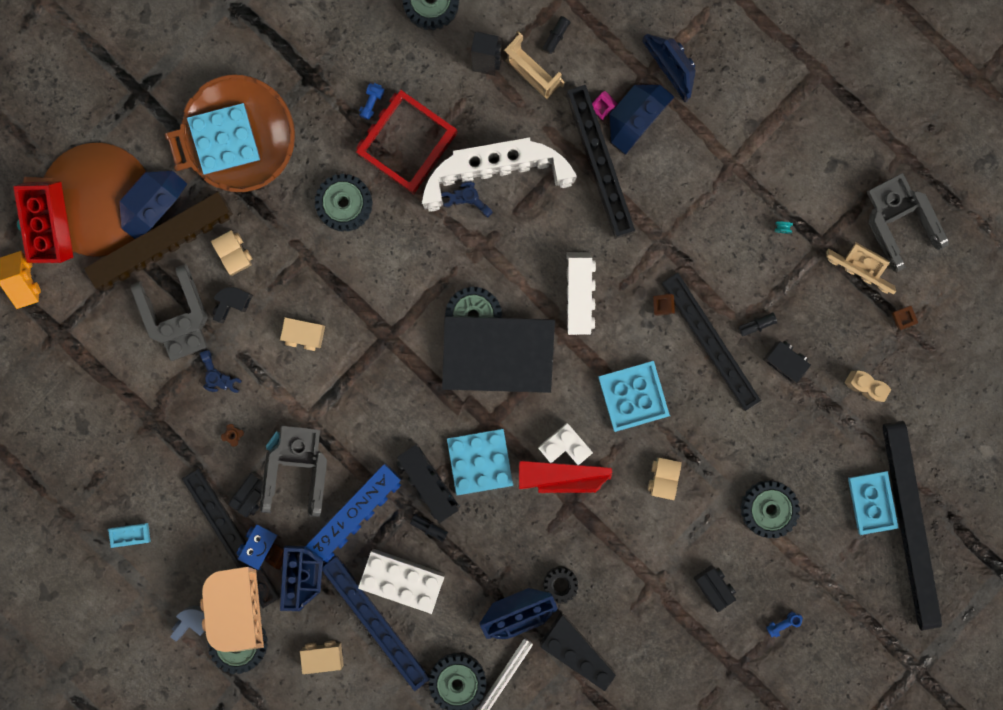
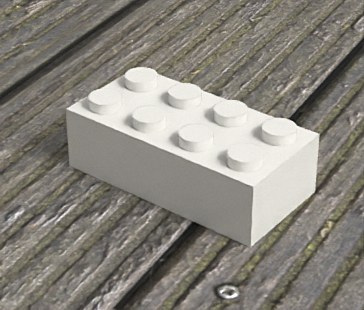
(401, 581)

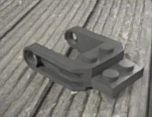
(894, 200)
(180, 334)
(299, 449)

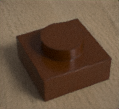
(664, 304)
(904, 318)
(275, 556)

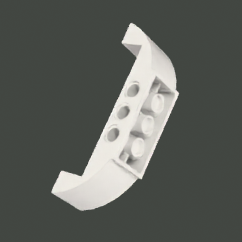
(528, 155)

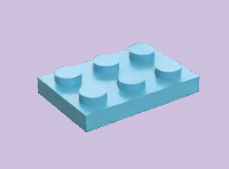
(873, 502)

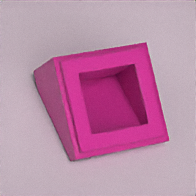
(604, 105)

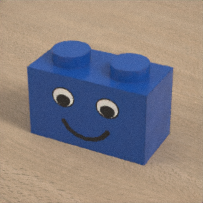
(257, 546)

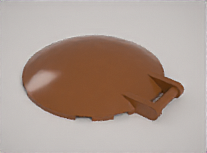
(269, 122)
(92, 185)

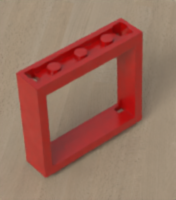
(432, 159)

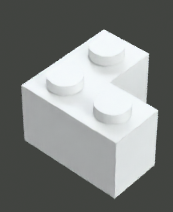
(565, 440)

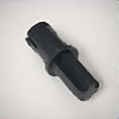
(556, 35)
(757, 324)
(429, 528)

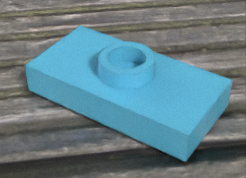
(129, 535)

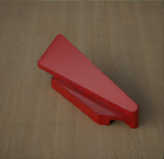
(562, 477)

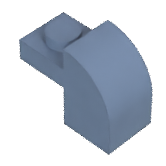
(190, 617)

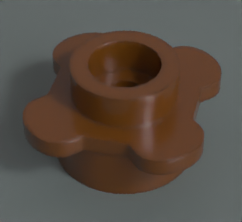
(237, 435)

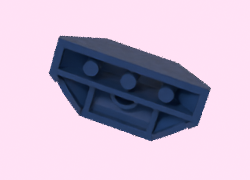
(673, 63)
(636, 114)
(149, 201)
(299, 577)
(517, 614)

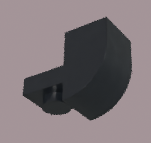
(229, 298)

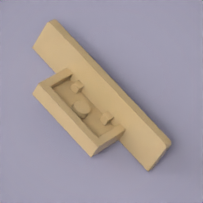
(865, 264)

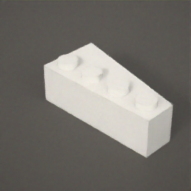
(580, 293)

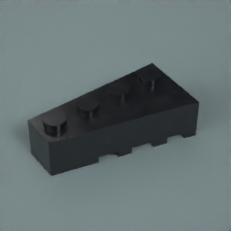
(576, 652)

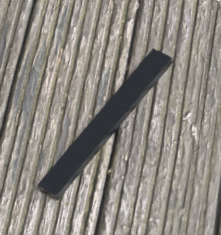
(711, 342)
(226, 530)

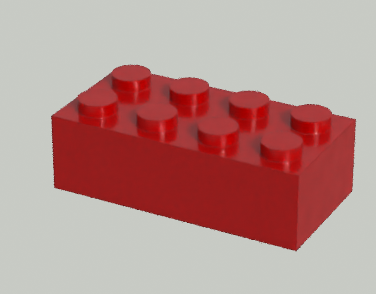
(43, 222)

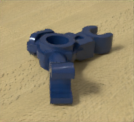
(467, 195)
(215, 378)

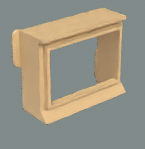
(530, 69)

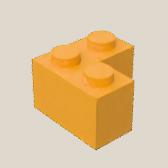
(17, 280)

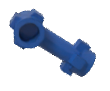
(374, 91)
(792, 619)

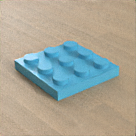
(223, 138)
(633, 396)
(480, 462)

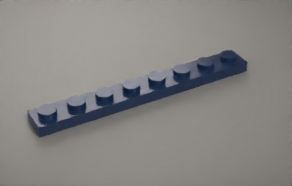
(375, 623)

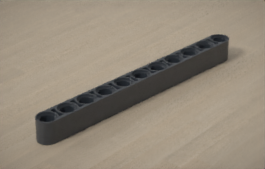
(912, 525)

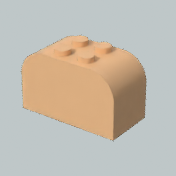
(232, 610)

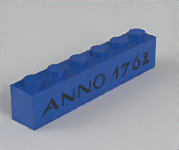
(354, 511)

